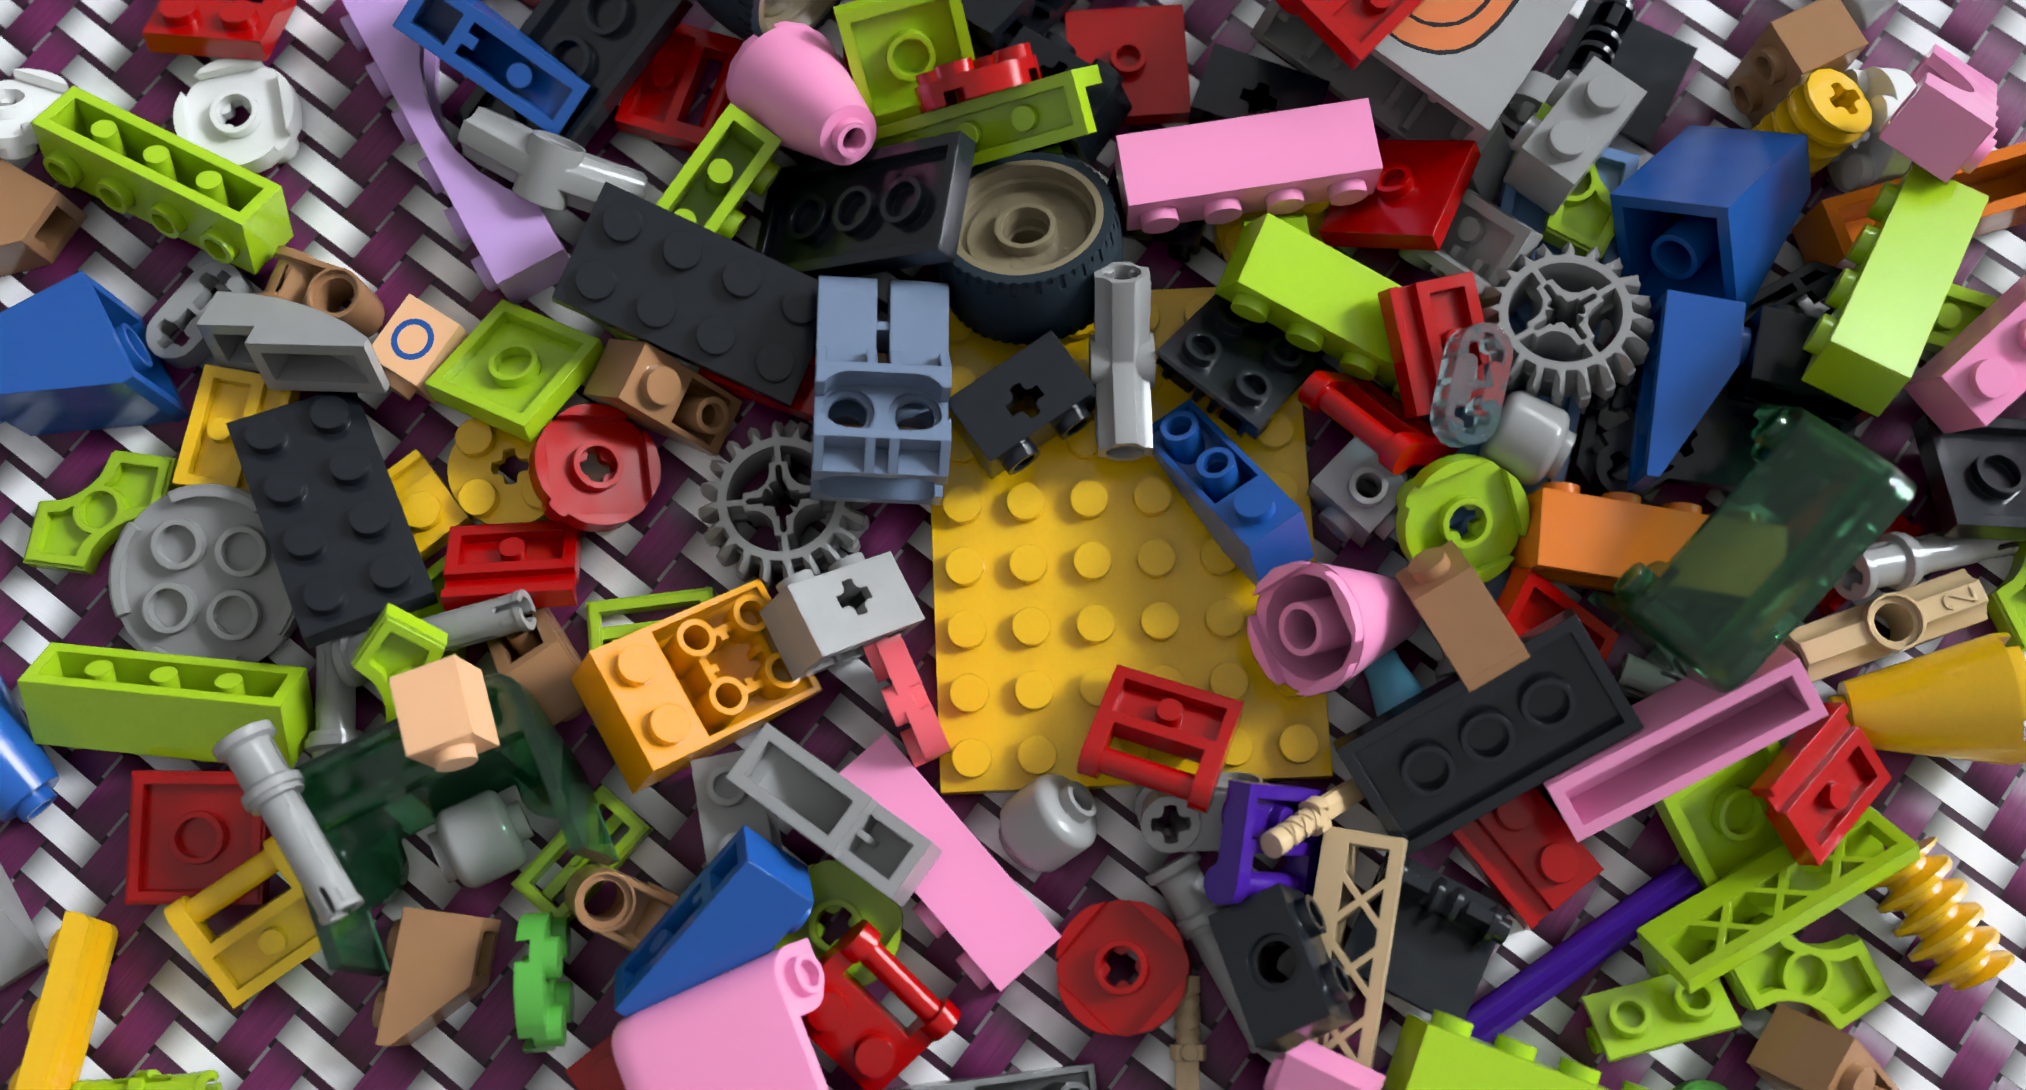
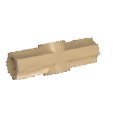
(1913, 617)

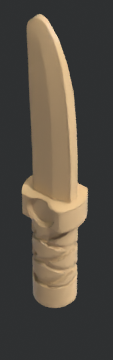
(1311, 819)
(1187, 1033)

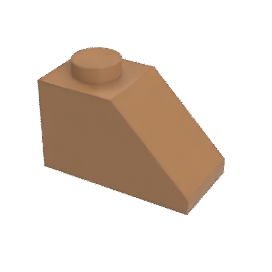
(1461, 615)
(543, 663)

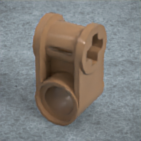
(325, 288)
(634, 908)

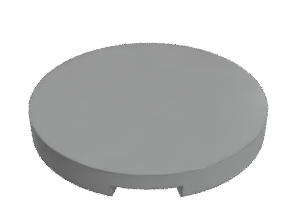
(200, 578)

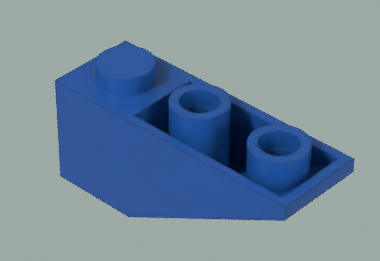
(1230, 493)

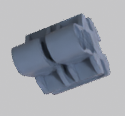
(906, 391)

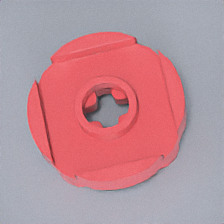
(907, 699)

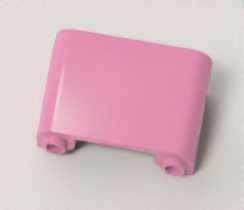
(729, 1030)

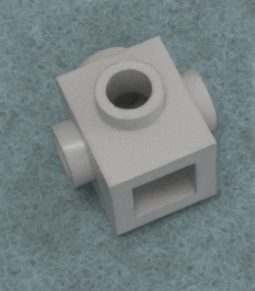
(1356, 495)

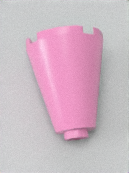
(802, 94)
(1326, 624)

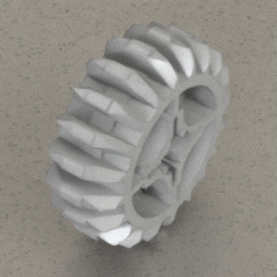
(1575, 297)
(757, 507)

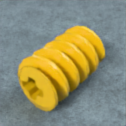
(1826, 110)
(1943, 925)

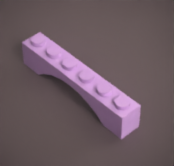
(510, 233)

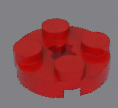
(976, 78)
(571, 495)
(1161, 966)

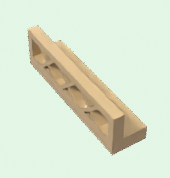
(1333, 896)

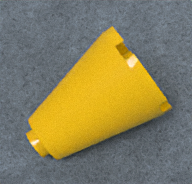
(1946, 703)

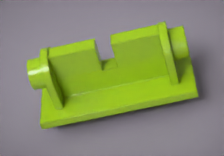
(1655, 1016)

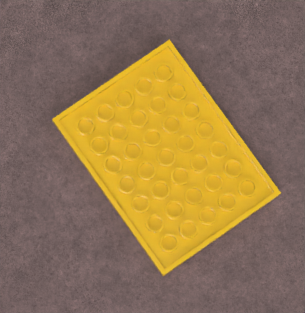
(1095, 568)

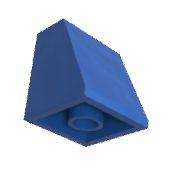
(1711, 211)
(81, 364)

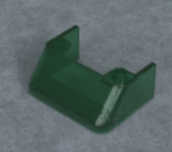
(1762, 552)
(375, 796)

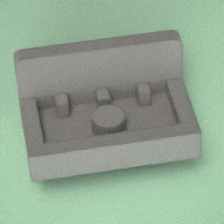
(1479, 242)

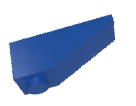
(495, 57)
(1688, 363)
(719, 923)

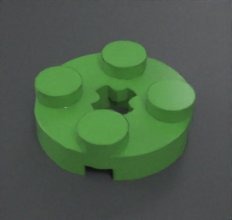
(540, 998)

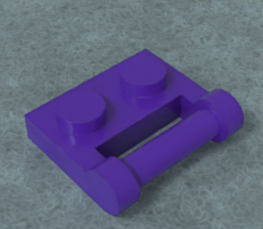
(1245, 817)

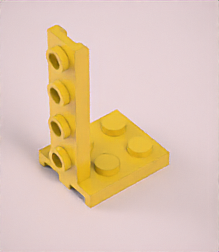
(69, 1003)

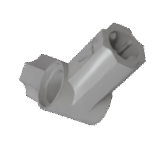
(541, 163)
(1122, 361)

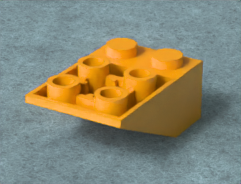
(688, 685)

